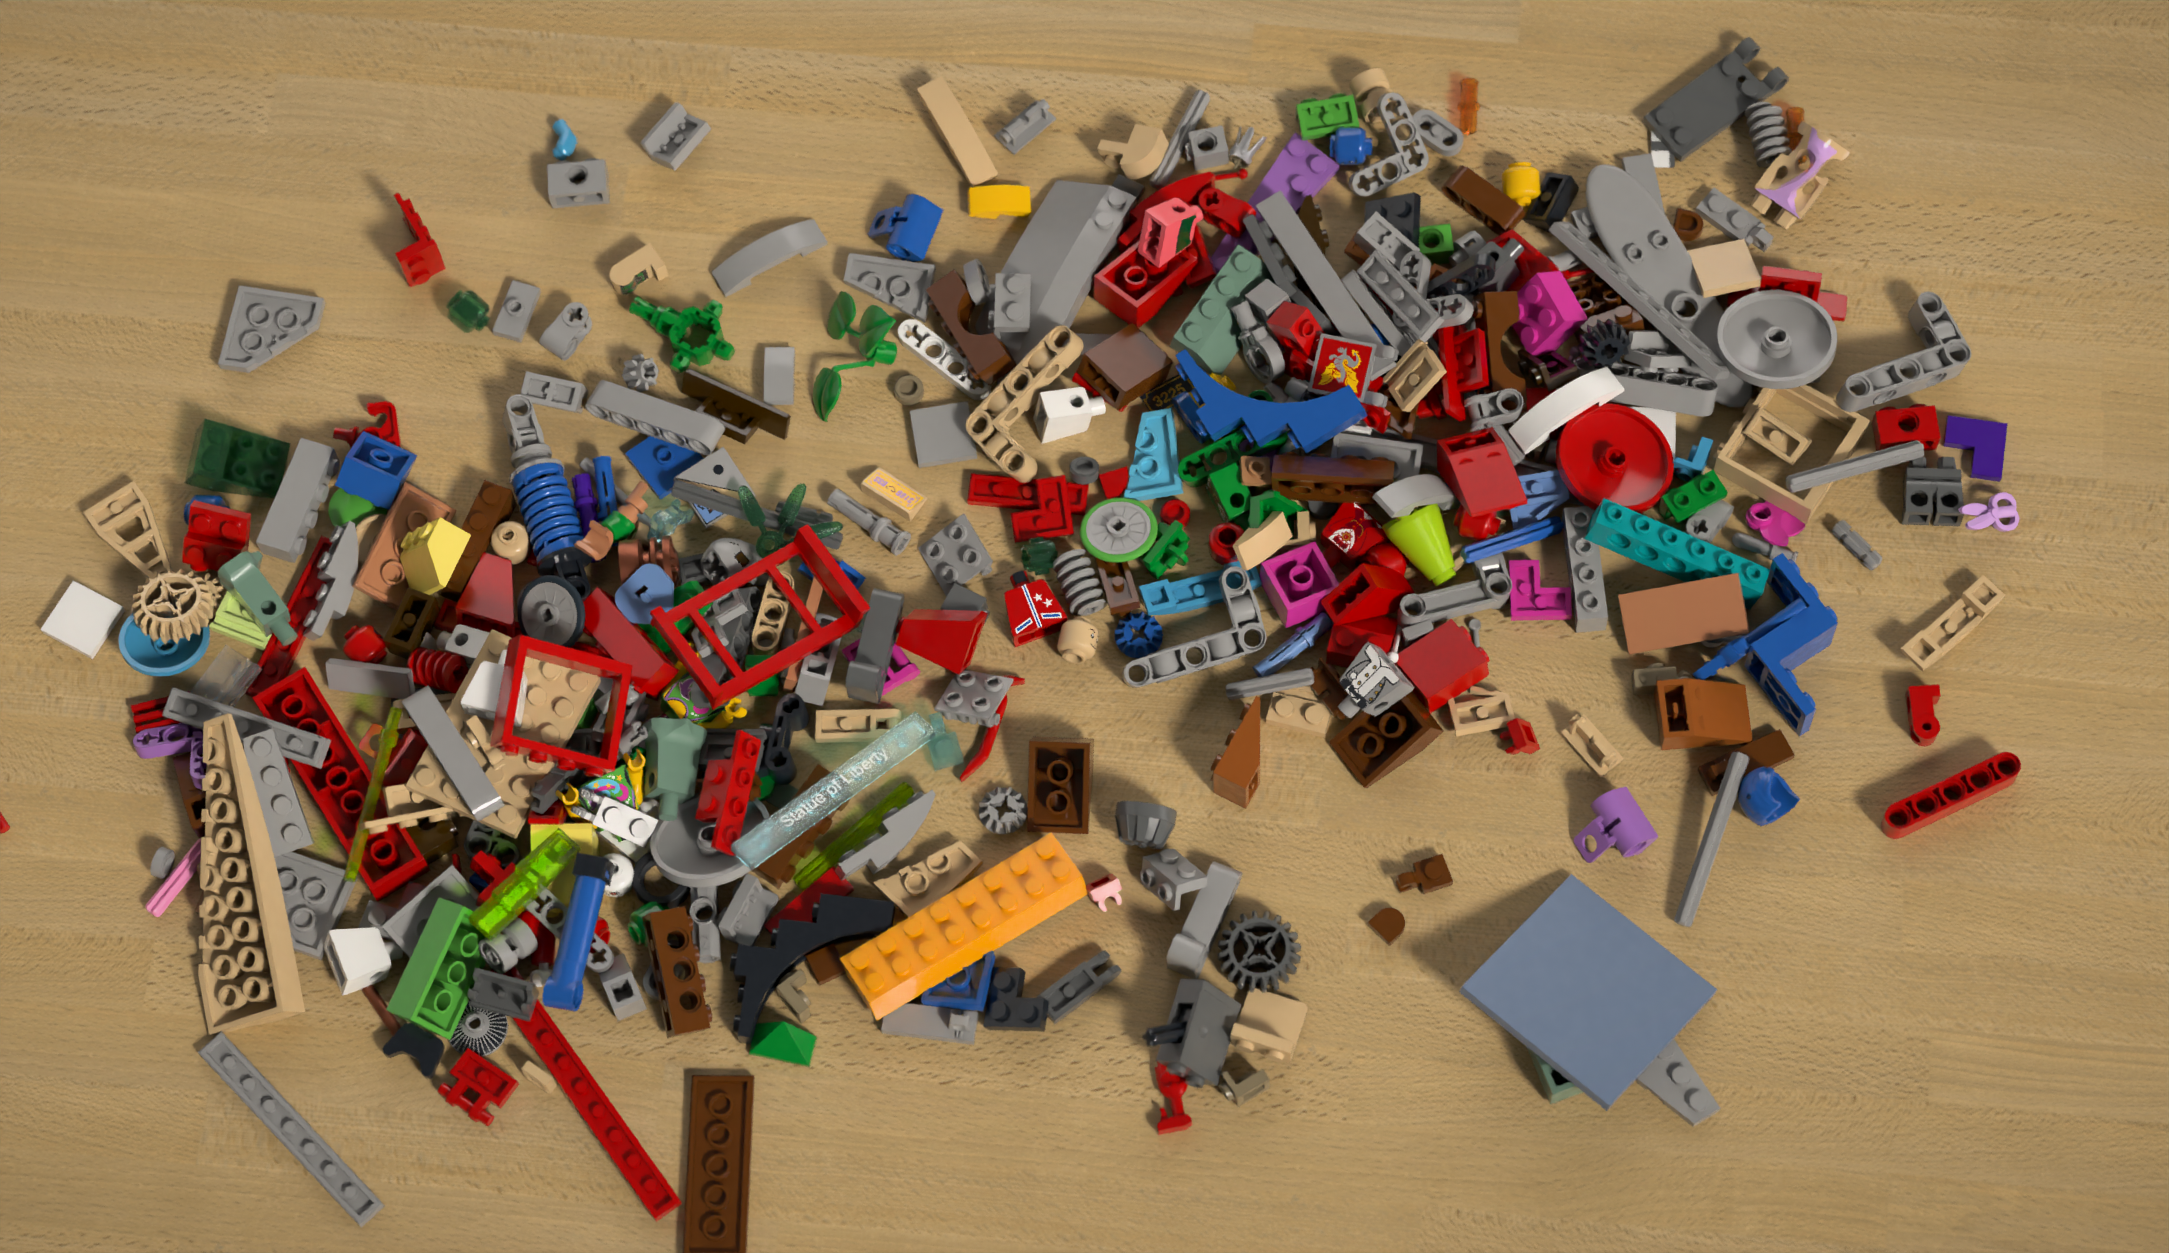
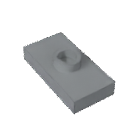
(516, 311)

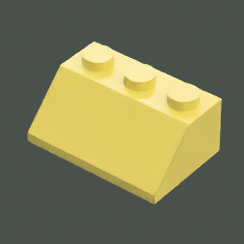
(432, 555)

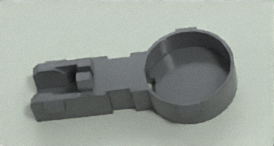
(555, 780)

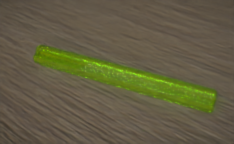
(852, 836)

